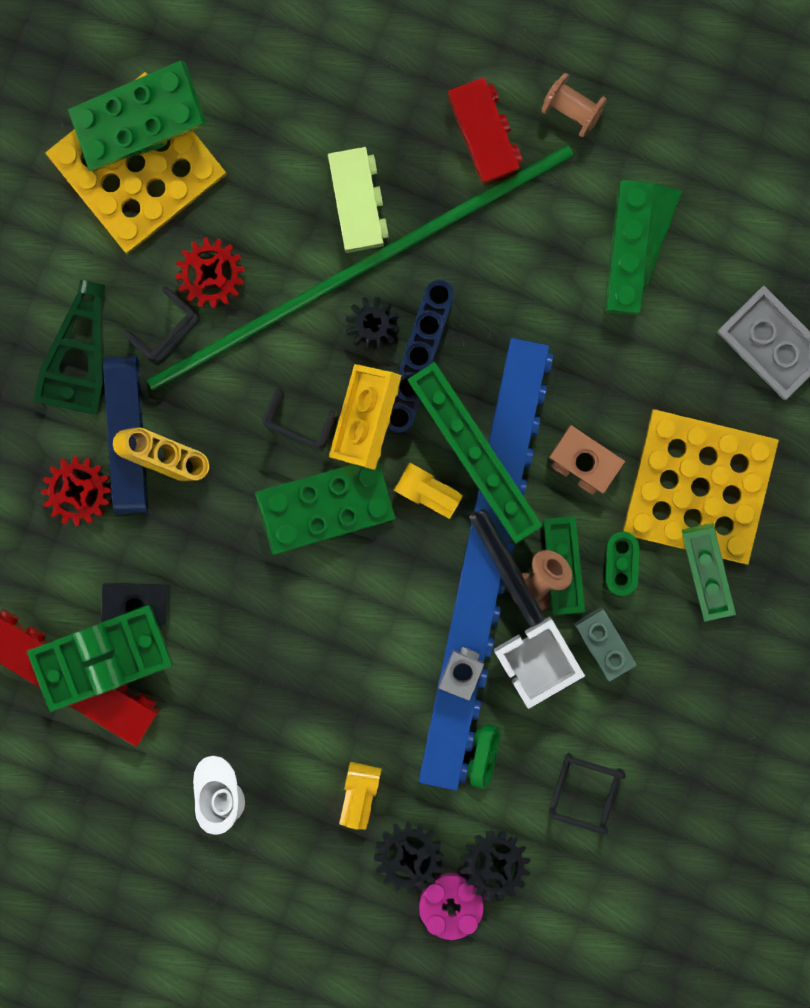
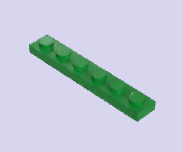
(475, 452)

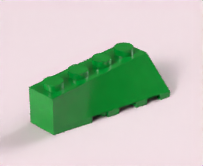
(638, 234)

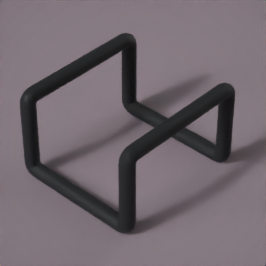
(191, 315)
(271, 412)
(619, 773)

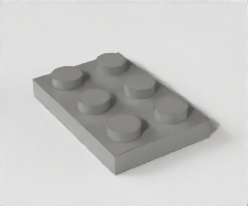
(770, 342)

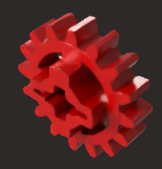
(220, 261)
(70, 477)

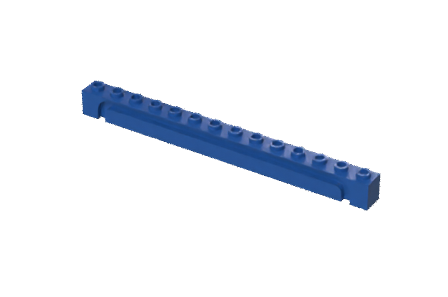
(480, 579)

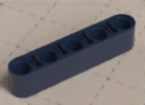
(418, 339)
(125, 412)

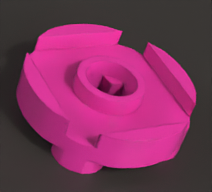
(438, 920)

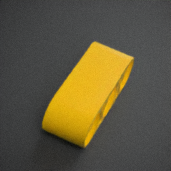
(175, 454)

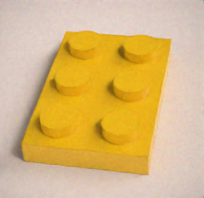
(365, 416)

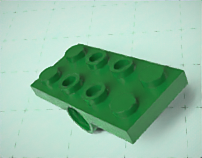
(137, 116)
(324, 506)
(100, 658)

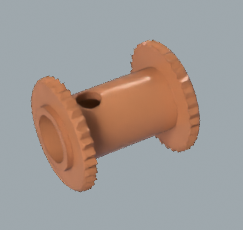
(573, 105)
(548, 573)

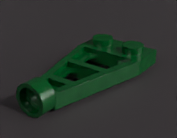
(67, 391)

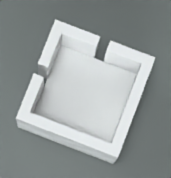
(540, 662)

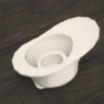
(217, 795)

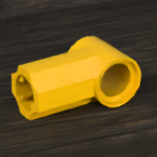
(423, 488)
(360, 788)

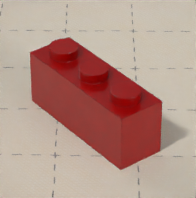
(485, 131)

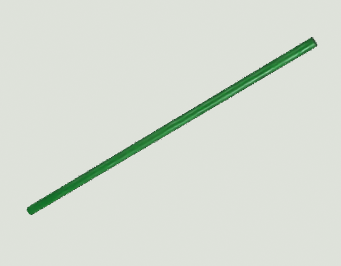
(360, 267)

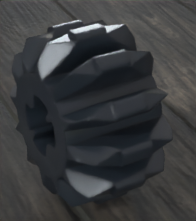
(378, 314)

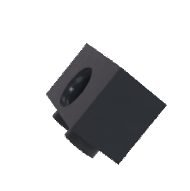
(117, 597)

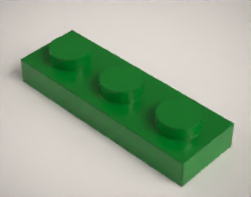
(562, 538)
(708, 572)

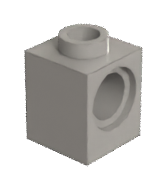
(461, 688)

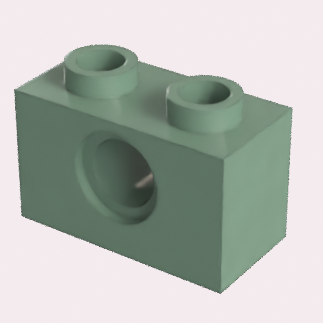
(604, 644)

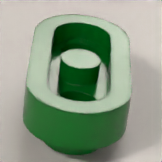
(622, 563)
(482, 767)

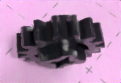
(487, 854)
(396, 863)

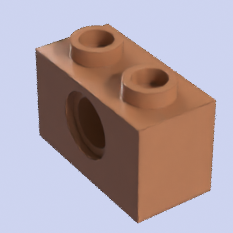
(604, 465)

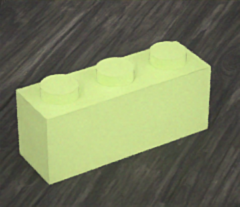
(357, 199)

